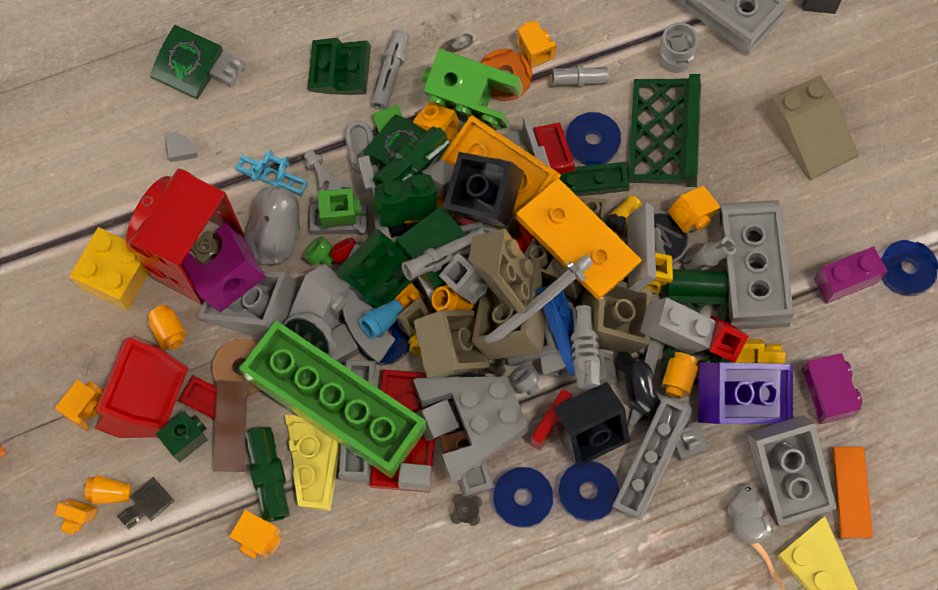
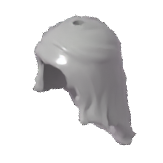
(273, 237)

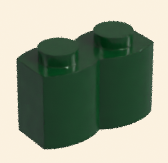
(405, 200)

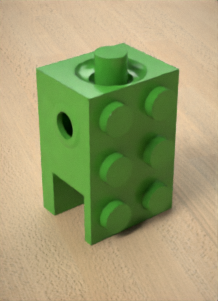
(468, 87)

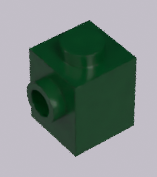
(183, 435)

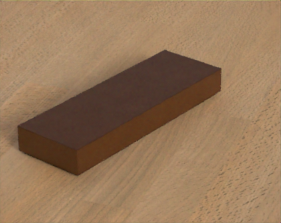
(230, 426)

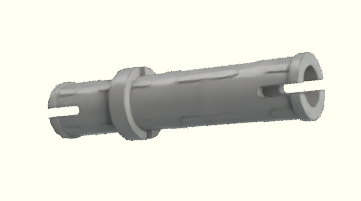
(398, 42)
(435, 258)

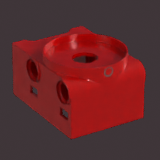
(170, 222)

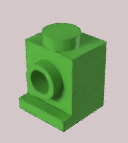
(333, 200)

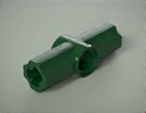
(414, 157)
(267, 474)

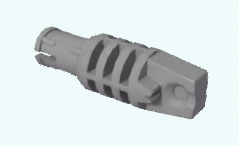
(585, 349)

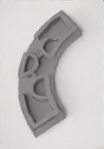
(352, 313)

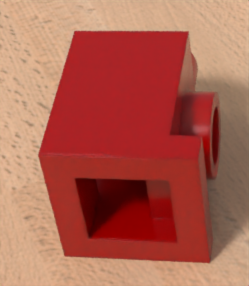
(727, 340)

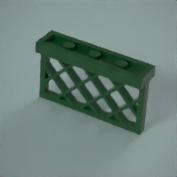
(690, 130)

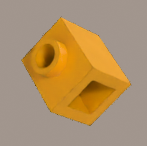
(438, 117)
(694, 209)
(255, 535)

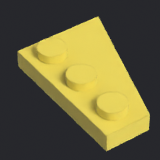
(314, 463)
(818, 560)

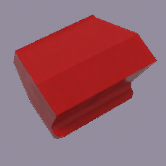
(140, 390)

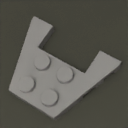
(486, 412)

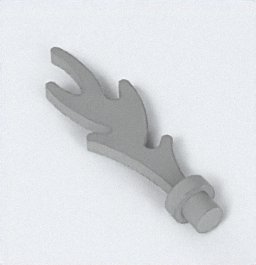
(314, 162)

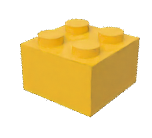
(109, 270)

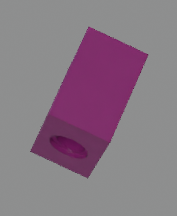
(229, 274)

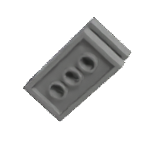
(738, 21)
(764, 224)

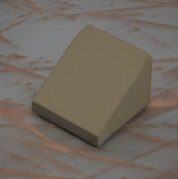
(406, 318)

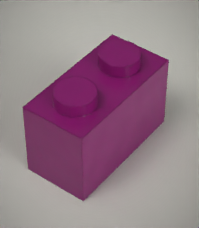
(850, 274)
(832, 388)

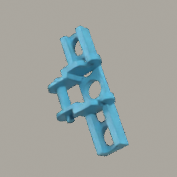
(281, 173)

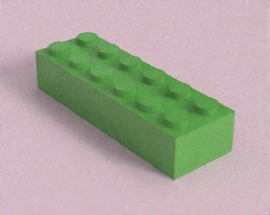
(333, 399)

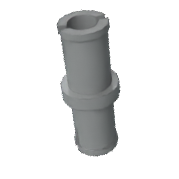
(580, 76)
(710, 254)

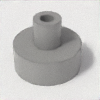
(525, 380)

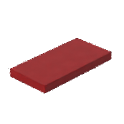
(401, 388)

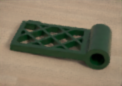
(697, 288)

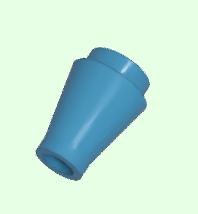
(380, 319)

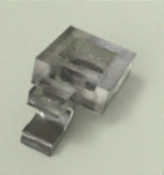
(149, 501)

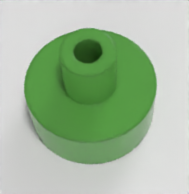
(318, 252)

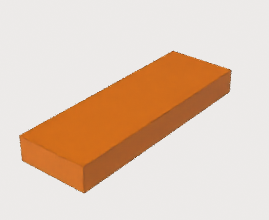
(852, 493)

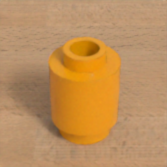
(166, 327)
(680, 375)

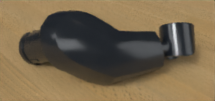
(639, 383)

